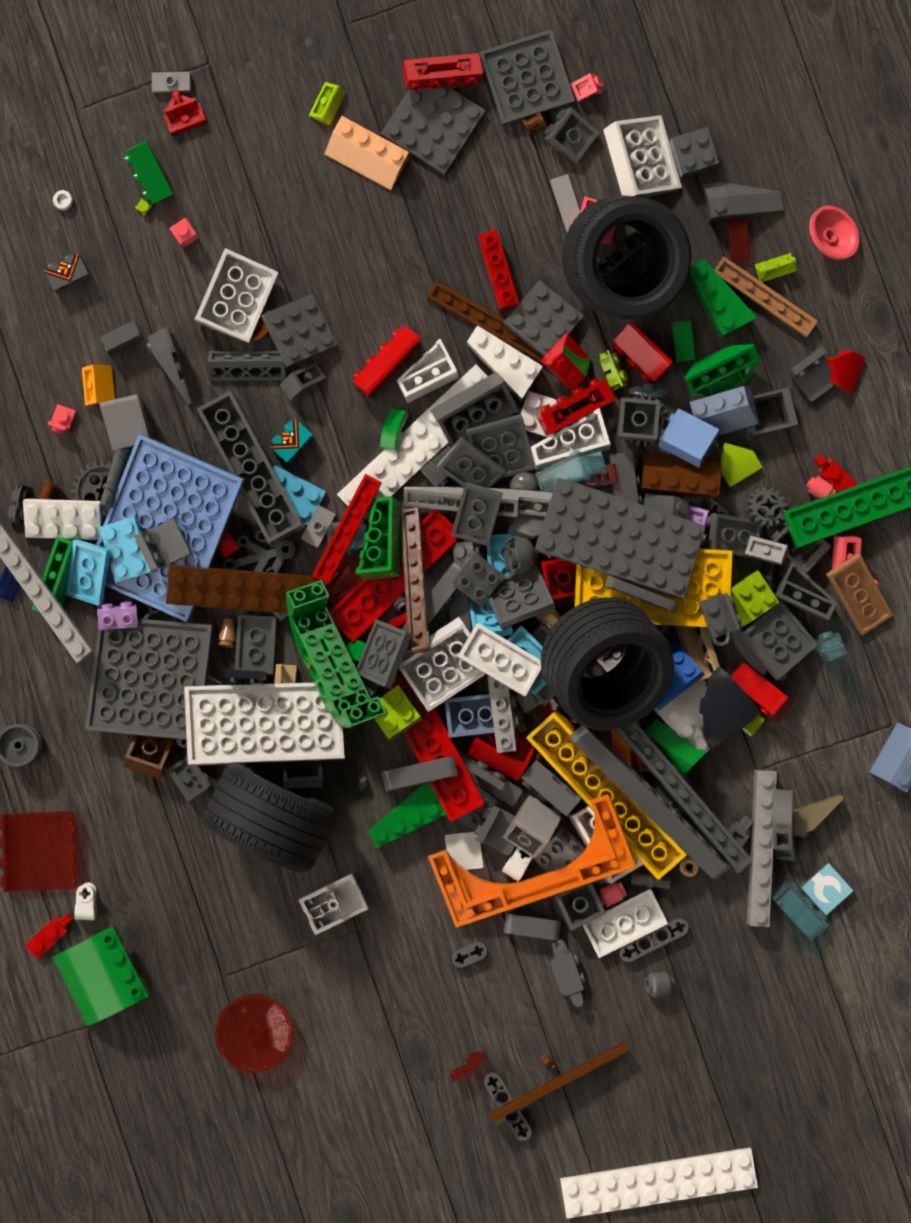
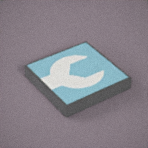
(826, 888)

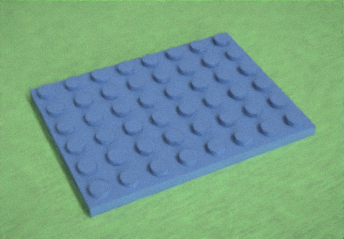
(167, 486)

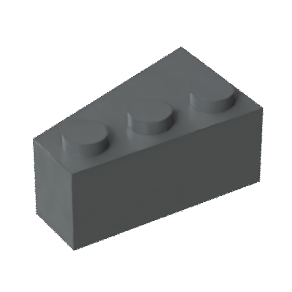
(803, 593)
(550, 788)

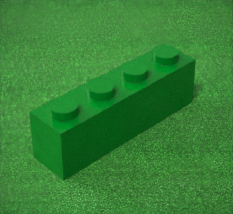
(57, 569)

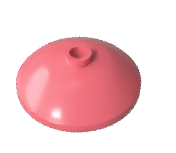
(834, 232)

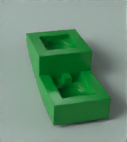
(683, 340)
(391, 432)

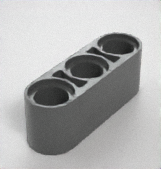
(532, 926)

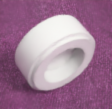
(63, 200)

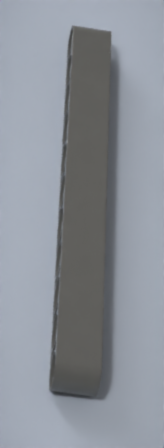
(437, 604)
(650, 801)

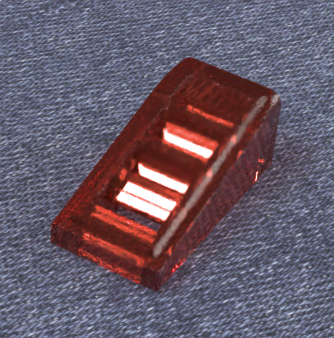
(597, 482)

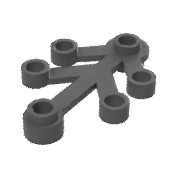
(262, 555)

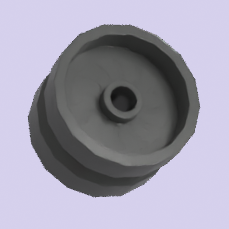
(31, 745)

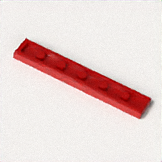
(347, 529)

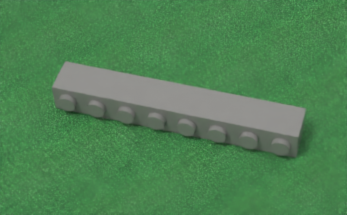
(761, 849)

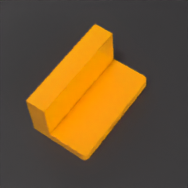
(98, 384)

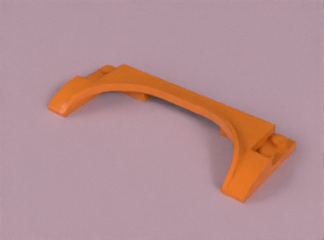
(474, 898)

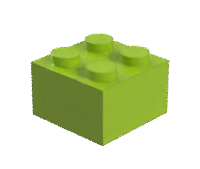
(752, 598)
(400, 713)

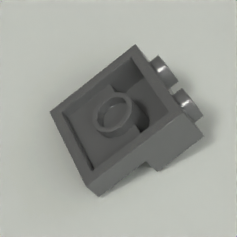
(571, 134)

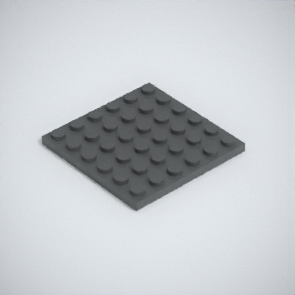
(143, 677)

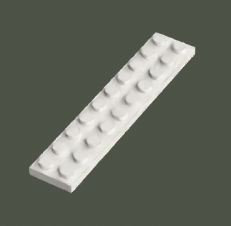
(419, 445)
(658, 1182)

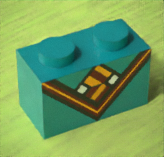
(291, 441)

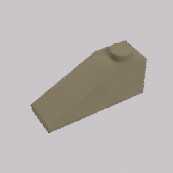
(810, 816)

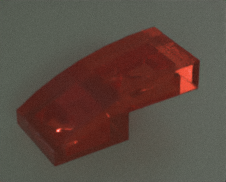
(738, 239)
(472, 1061)

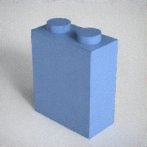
(688, 437)

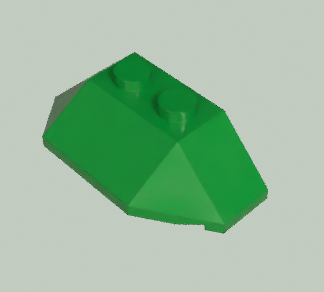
(722, 370)

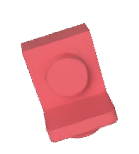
(587, 86)
(62, 419)

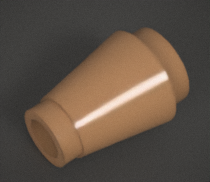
(227, 634)

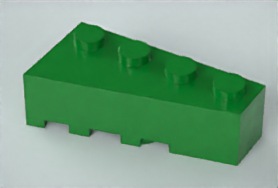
(718, 300)
(382, 544)
(409, 815)

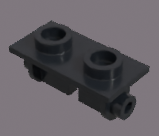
(16, 512)
(766, 571)

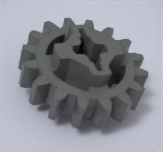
(766, 506)

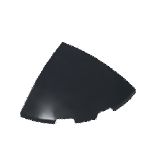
(724, 708)

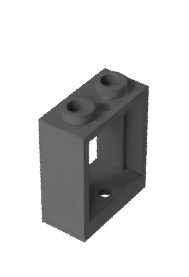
(788, 408)
(812, 559)

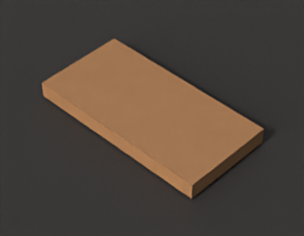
(859, 594)

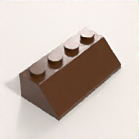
(678, 477)

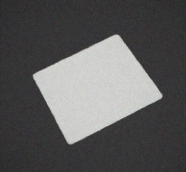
(465, 850)

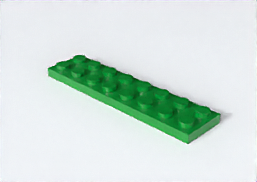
(849, 508)

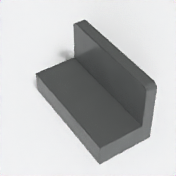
(121, 337)

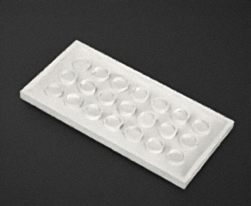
(259, 724)

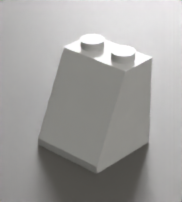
(124, 421)
(532, 827)

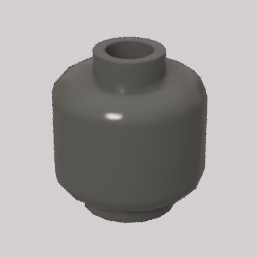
(659, 984)

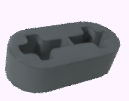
(471, 958)

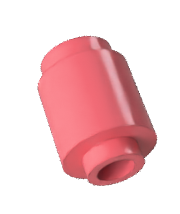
(819, 487)
(611, 894)

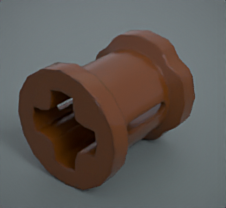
(534, 124)
(48, 490)

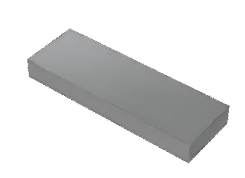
(565, 199)

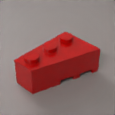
(761, 692)

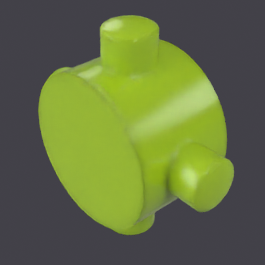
(143, 207)

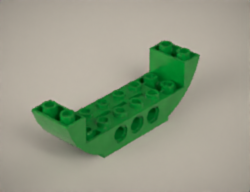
(328, 657)

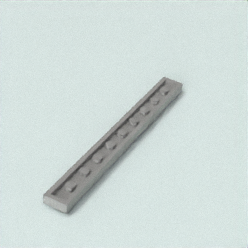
(43, 598)

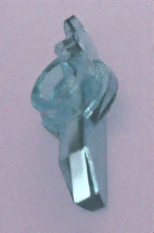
(648, 390)

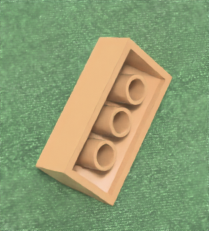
(366, 153)

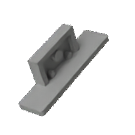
(503, 715)

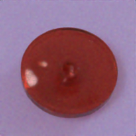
(254, 1033)

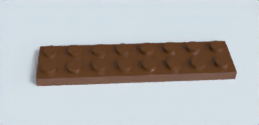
(231, 588)

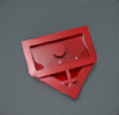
(183, 114)
(846, 369)

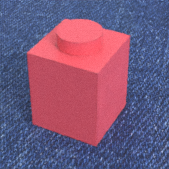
(184, 233)

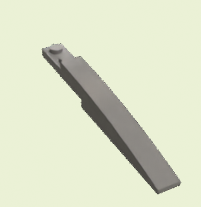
(449, 498)

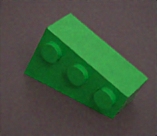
(148, 172)
(676, 750)

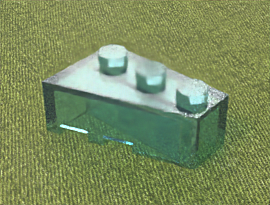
(573, 468)
(799, 909)

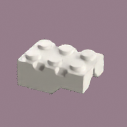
(333, 904)

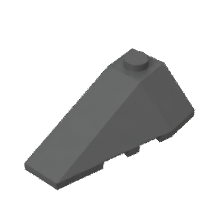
(735, 201)
(165, 351)

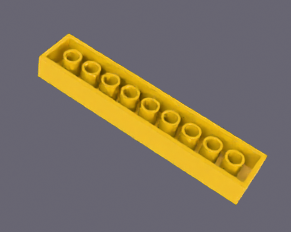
(644, 836)

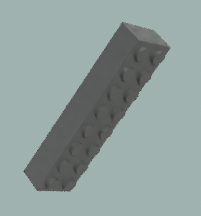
(248, 460)

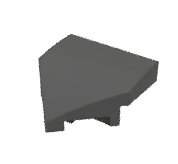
(527, 526)

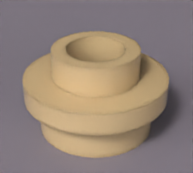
(693, 871)

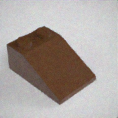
(149, 755)

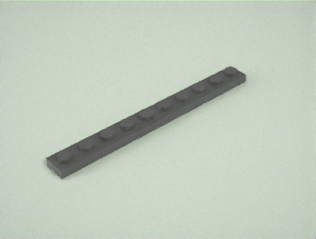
(684, 796)

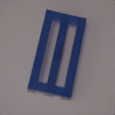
(8, 585)

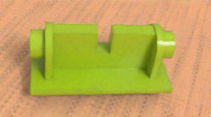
(776, 267)
(618, 376)

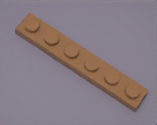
(765, 297)

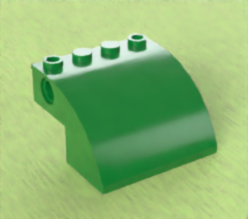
(100, 976)

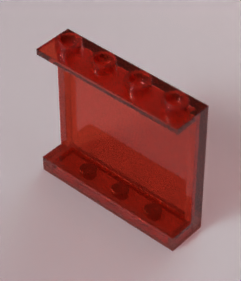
(38, 851)

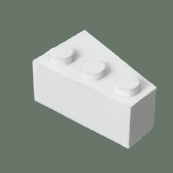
(428, 373)

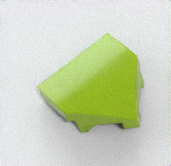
(737, 463)

